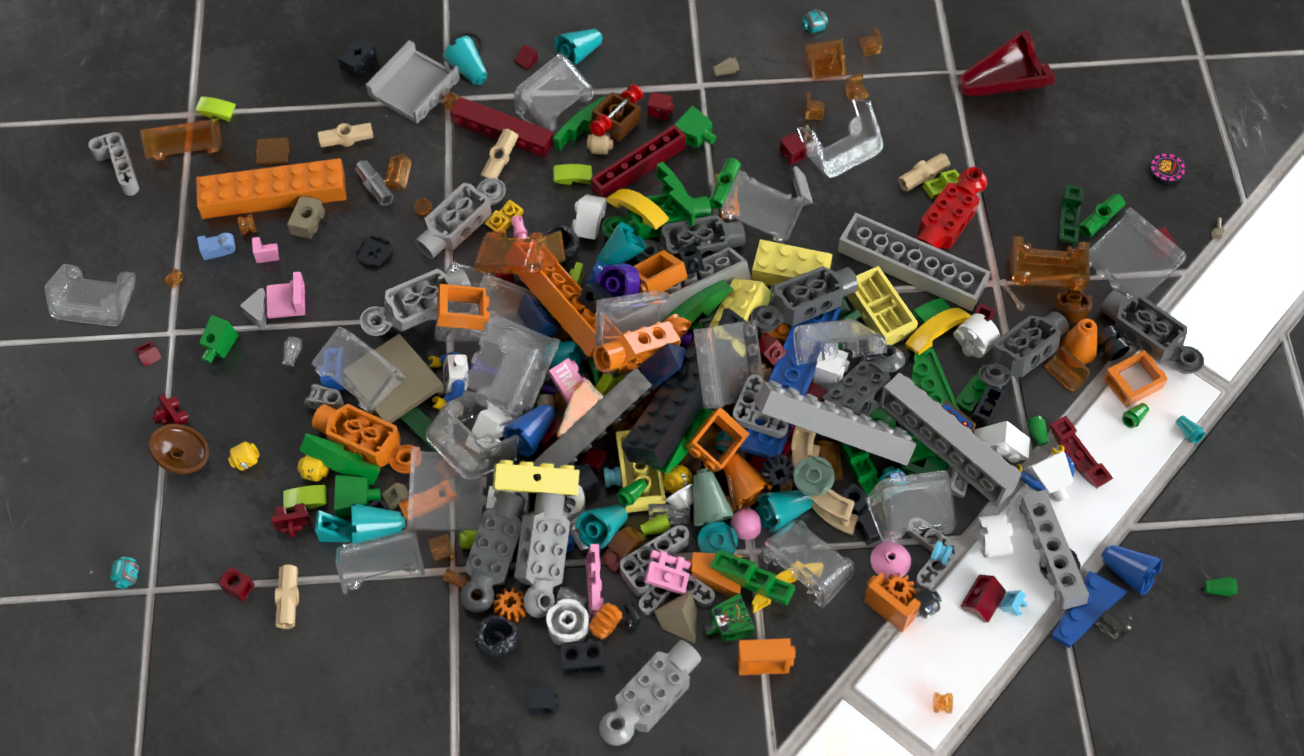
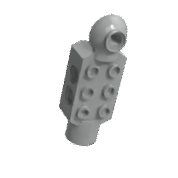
(459, 216)
(411, 302)
(542, 552)
(650, 693)

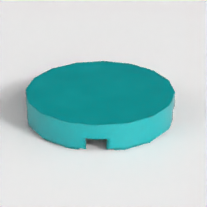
(717, 537)

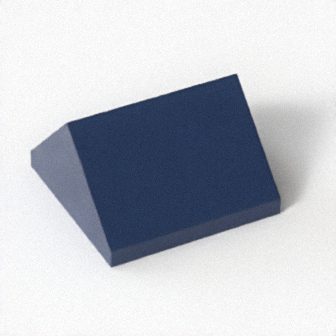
(537, 317)
(663, 364)

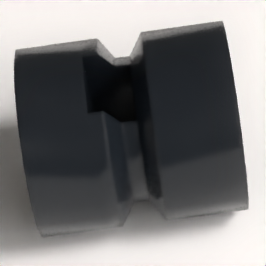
(1114, 345)

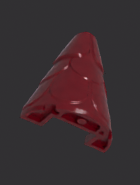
(1007, 70)

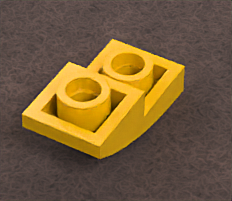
(502, 219)

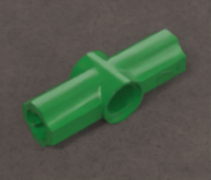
(726, 176)
(1101, 215)

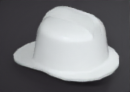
(682, 498)

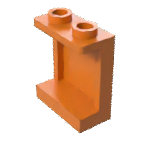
(888, 605)

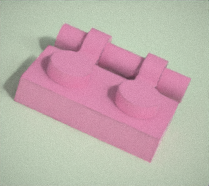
(667, 577)

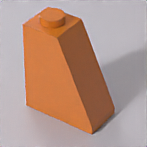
(701, 570)

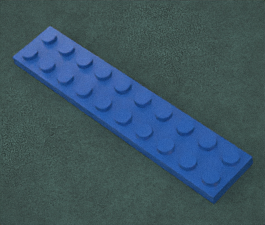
(788, 375)

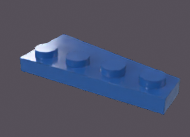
(1080, 618)

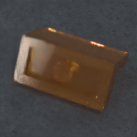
(1068, 369)

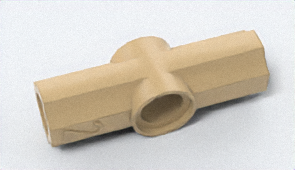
(345, 134)
(504, 145)
(923, 172)
(286, 596)

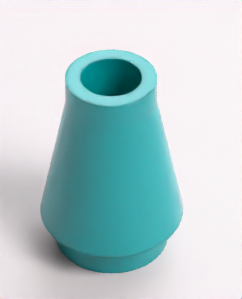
(1191, 430)

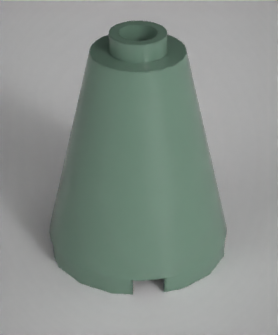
(709, 499)

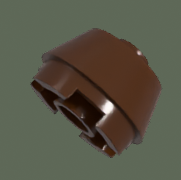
(1073, 305)

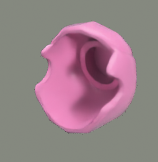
(746, 523)

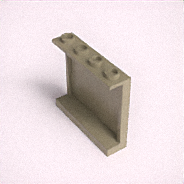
(415, 389)

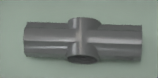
(374, 183)

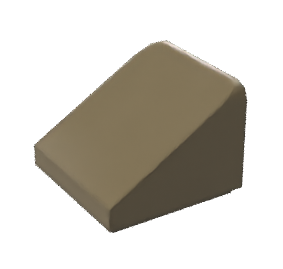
(395, 494)

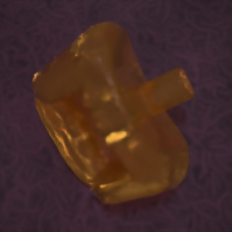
(173, 278)

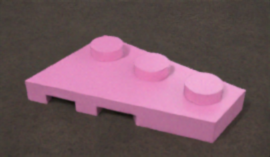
(594, 583)

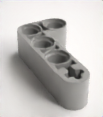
(114, 147)
(640, 566)

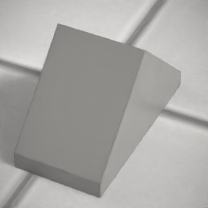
(255, 308)

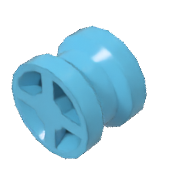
(612, 477)
(941, 552)

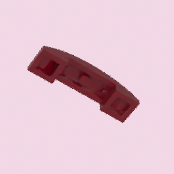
(1083, 461)

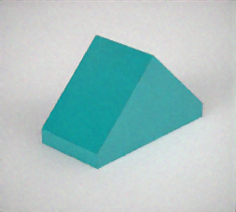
(332, 528)

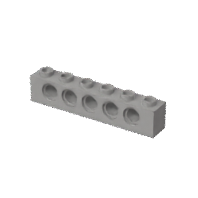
(1067, 596)

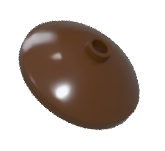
(178, 449)

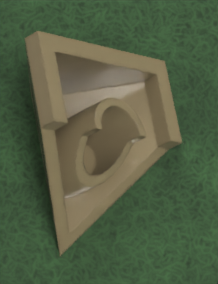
(679, 617)

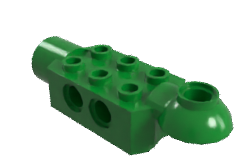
(700, 204)

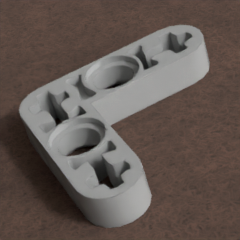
(752, 415)
(917, 535)
(704, 589)

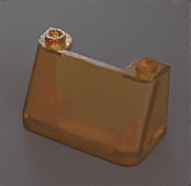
(1049, 267)

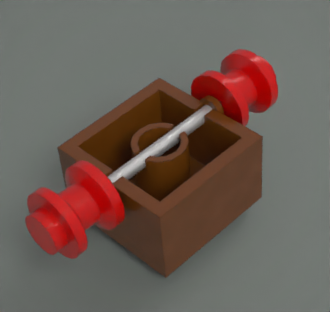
(617, 114)

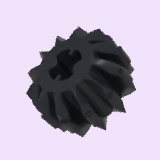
(774, 464)

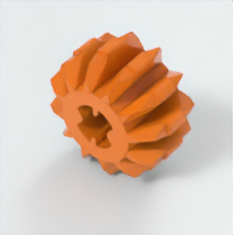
(899, 583)
(504, 601)
(605, 620)

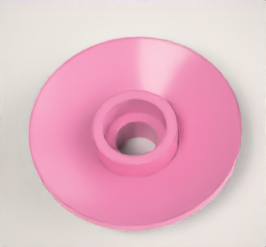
(881, 563)

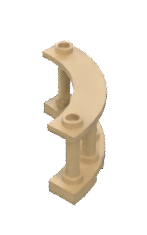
(829, 506)

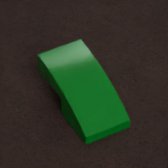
(930, 309)

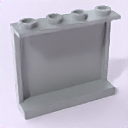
(412, 83)

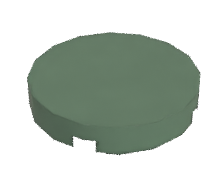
(814, 476)

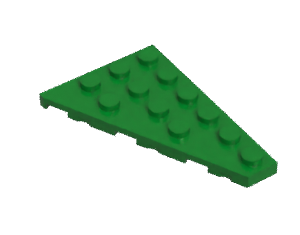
(929, 377)

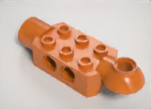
(638, 346)
(364, 435)

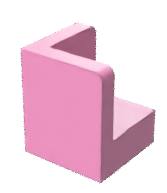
(264, 253)

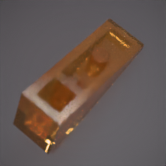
(579, 404)

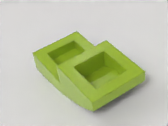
(212, 106)
(572, 172)
(935, 186)
(311, 496)

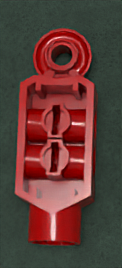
(952, 209)

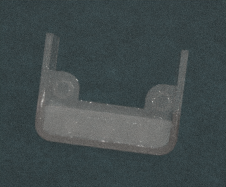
(850, 151)
(514, 375)
(460, 447)
(378, 557)

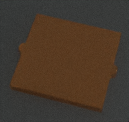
(272, 151)

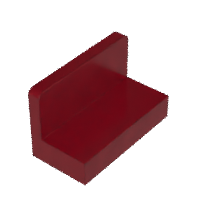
(984, 597)

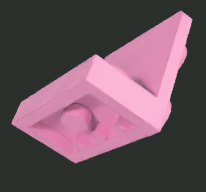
(287, 298)

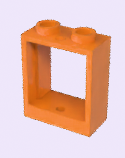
(672, 273)
(462, 294)
(1123, 390)
(730, 426)
(765, 656)

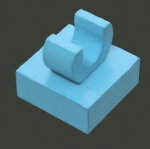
(1013, 601)

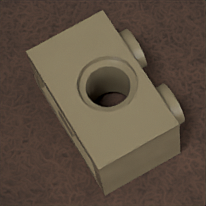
(306, 217)

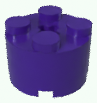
(619, 279)

